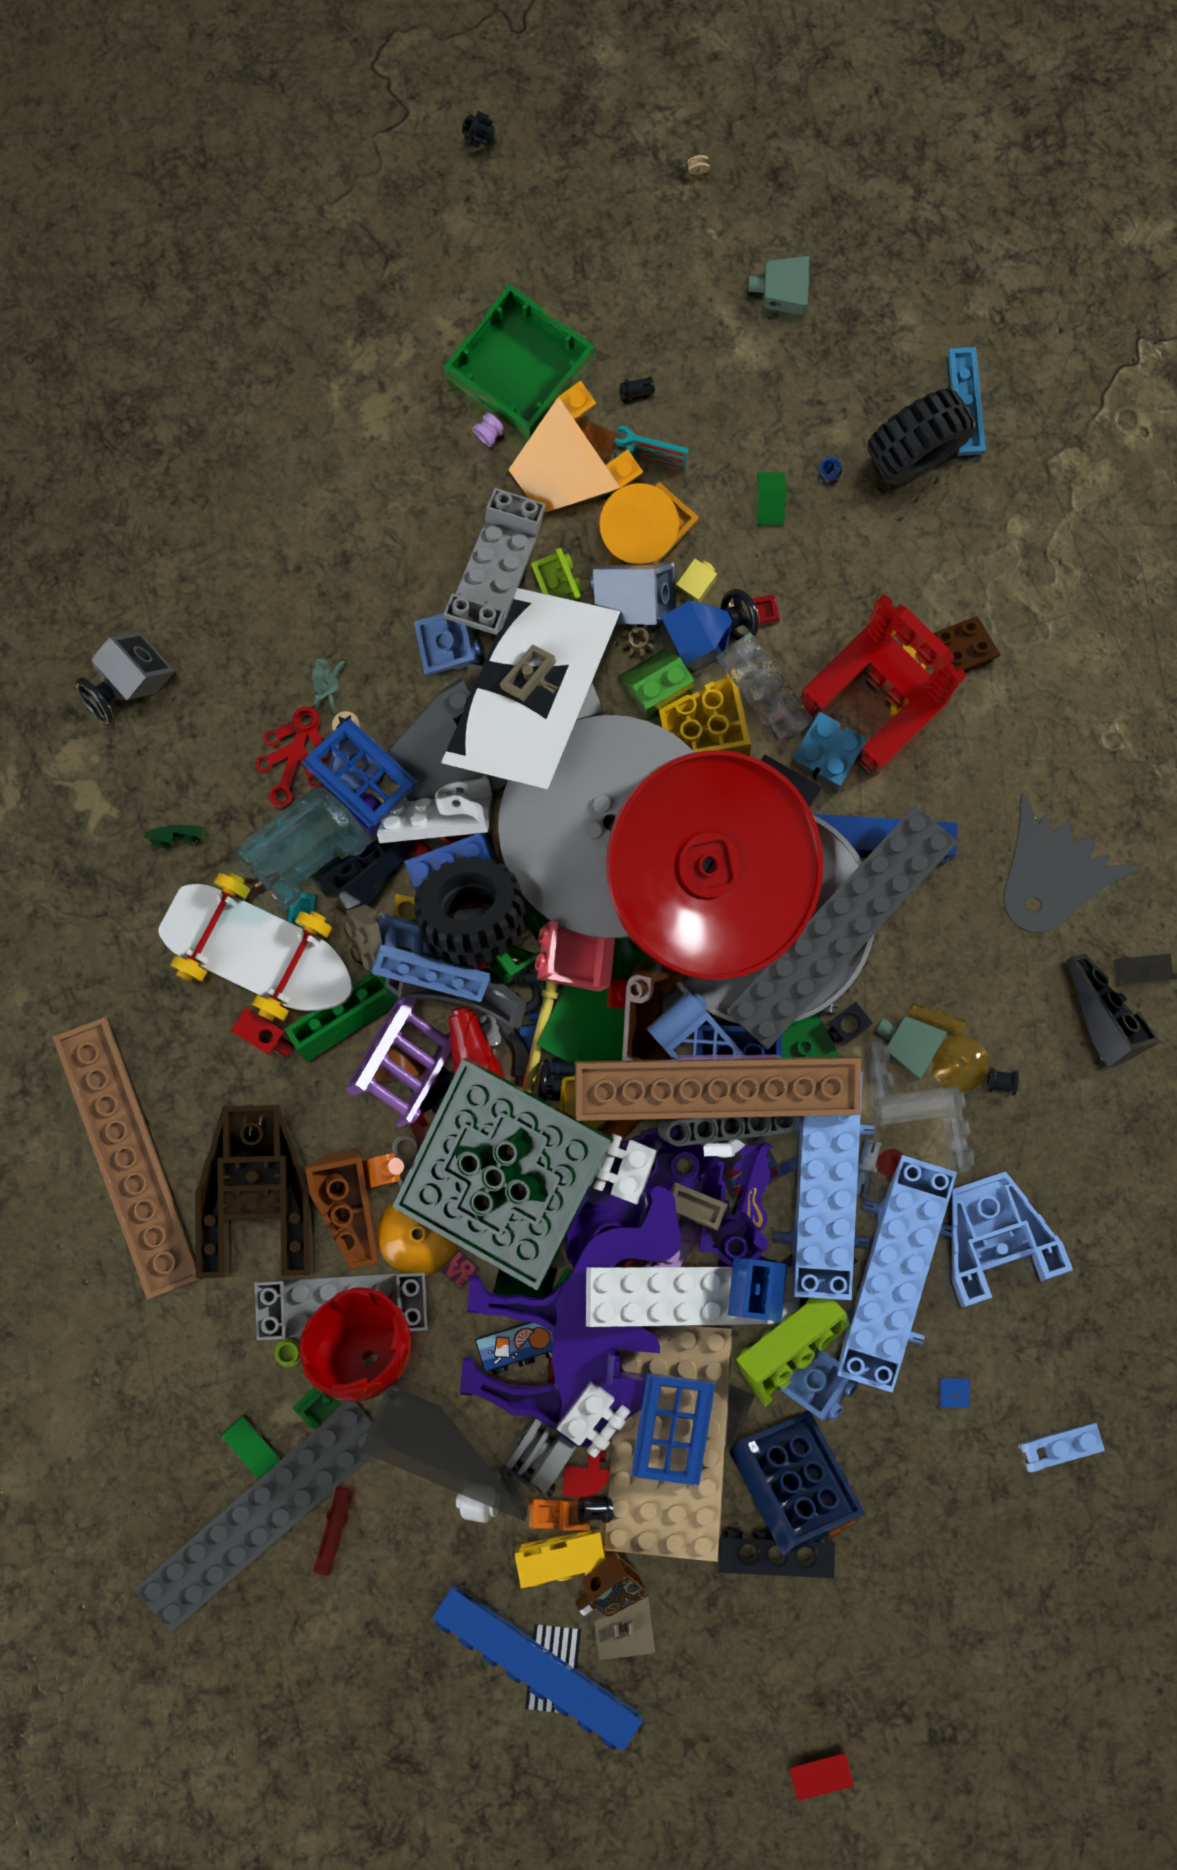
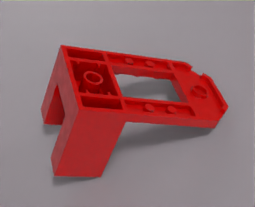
(896, 672)

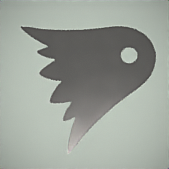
(1054, 873)

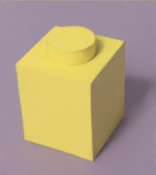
(696, 581)

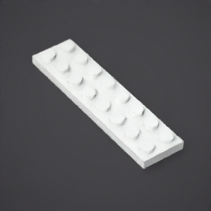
(667, 1297)

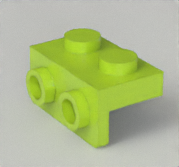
(555, 576)

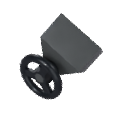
(127, 670)

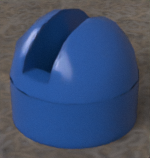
(827, 466)

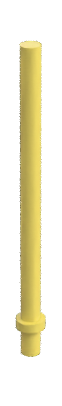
(549, 995)

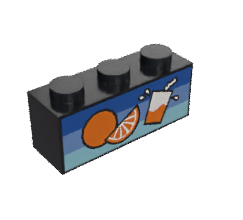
(513, 1345)

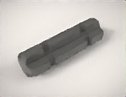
(526, 1477)

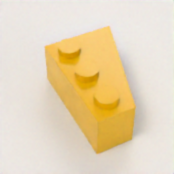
(558, 1557)

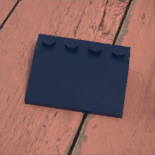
(796, 1482)

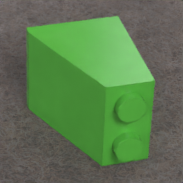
(656, 683)

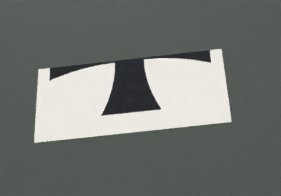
(528, 737)

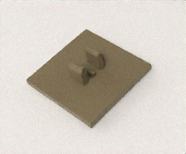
(625, 1632)

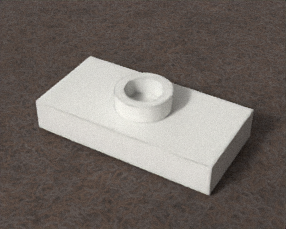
(724, 1148)

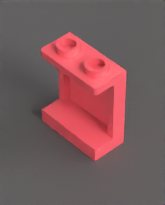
(574, 958)

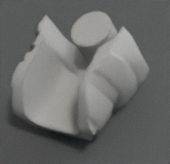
(489, 1025)

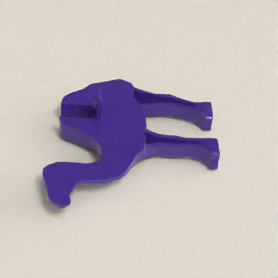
(579, 1351)

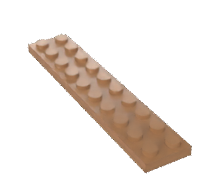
(717, 1088)
(126, 1158)

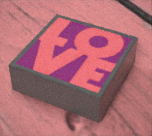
(459, 1269)

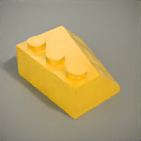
(709, 718)

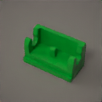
(316, 1407)

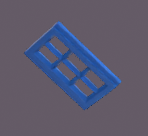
(377, 755)
(698, 1434)

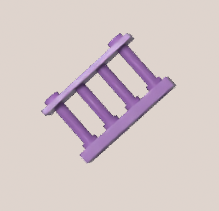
(377, 1058)

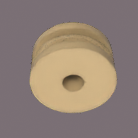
(698, 165)

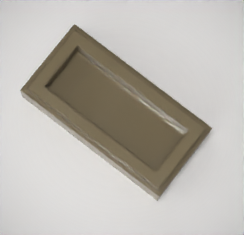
(698, 1206)

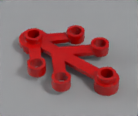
(294, 752)

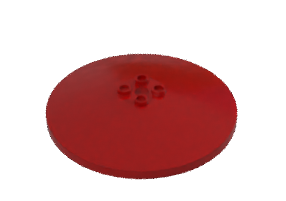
(762, 857)

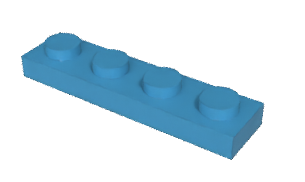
(965, 381)

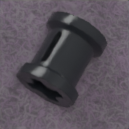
(1002, 1081)
(595, 1509)

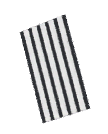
(562, 1643)

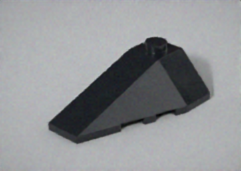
(1111, 1023)

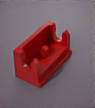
(821, 1777)

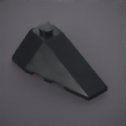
(361, 877)

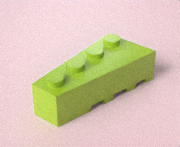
(791, 1346)

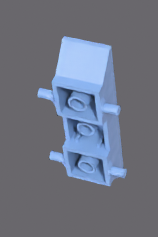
(825, 1205)
(895, 1272)

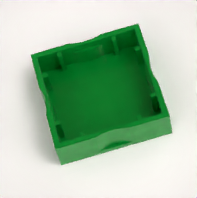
(519, 361)

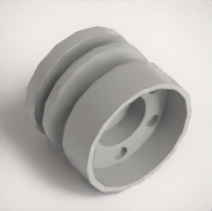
(541, 1454)

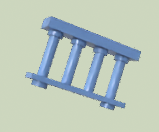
(419, 969)

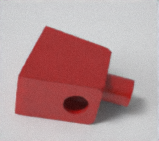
(251, 1024)

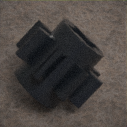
(478, 129)

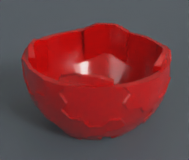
(343, 1338)

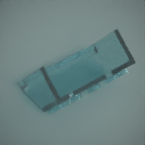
(299, 843)

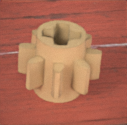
(634, 634)

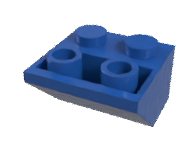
(757, 1289)

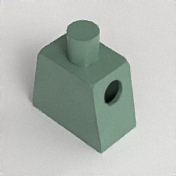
(784, 285)
(911, 1043)

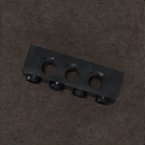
(819, 1565)

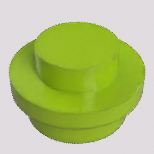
(287, 1352)

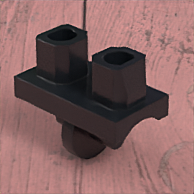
(437, 1091)

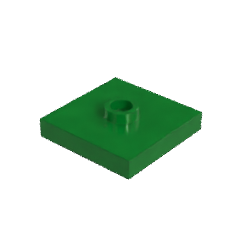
(808, 1039)

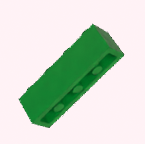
(327, 1027)

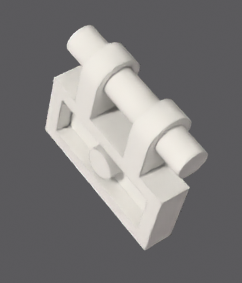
(633, 1171)
(586, 1413)

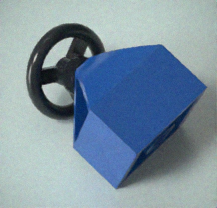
(704, 631)

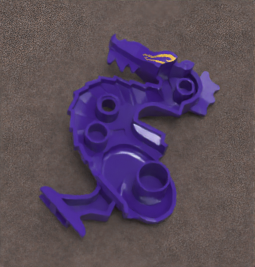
(738, 1231)

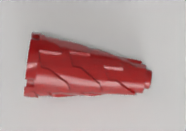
(470, 1041)

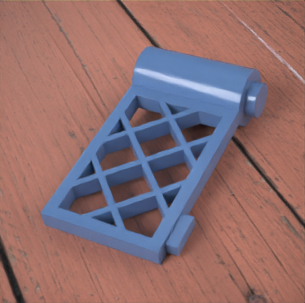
(684, 1019)

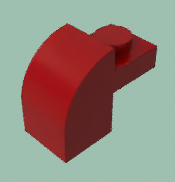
(586, 1479)

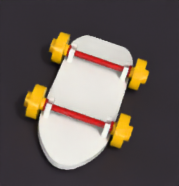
(254, 949)

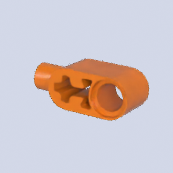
(382, 1170)

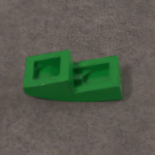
(250, 1447)

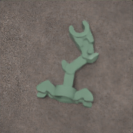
(325, 683)

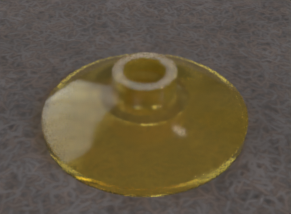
(946, 1063)

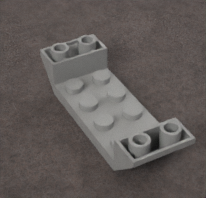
(497, 562)
(288, 1304)

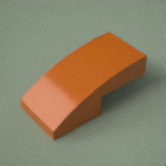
(555, 1514)

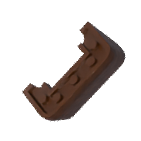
(643, 1007)

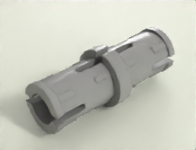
(866, 1166)

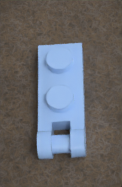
(1063, 1446)

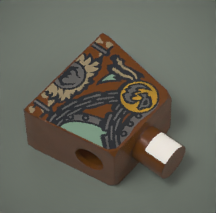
(611, 1587)

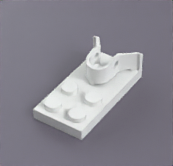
(444, 816)

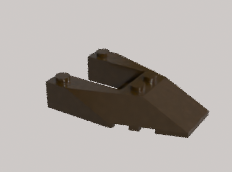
(252, 1176)

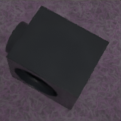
(859, 1018)

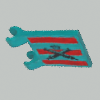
(653, 450)

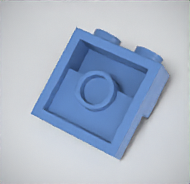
(447, 644)
(820, 1387)

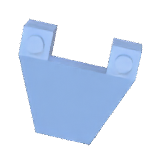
(996, 1227)

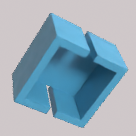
(828, 750)

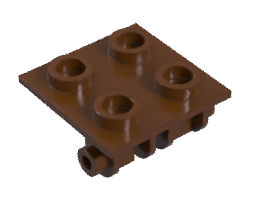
(969, 644)

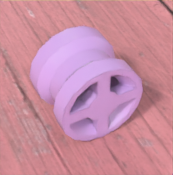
(488, 429)

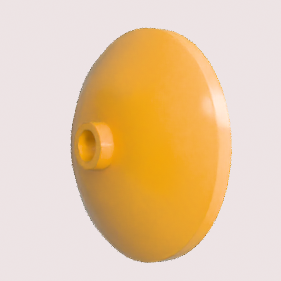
(406, 1253)

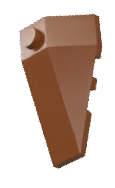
(341, 1197)

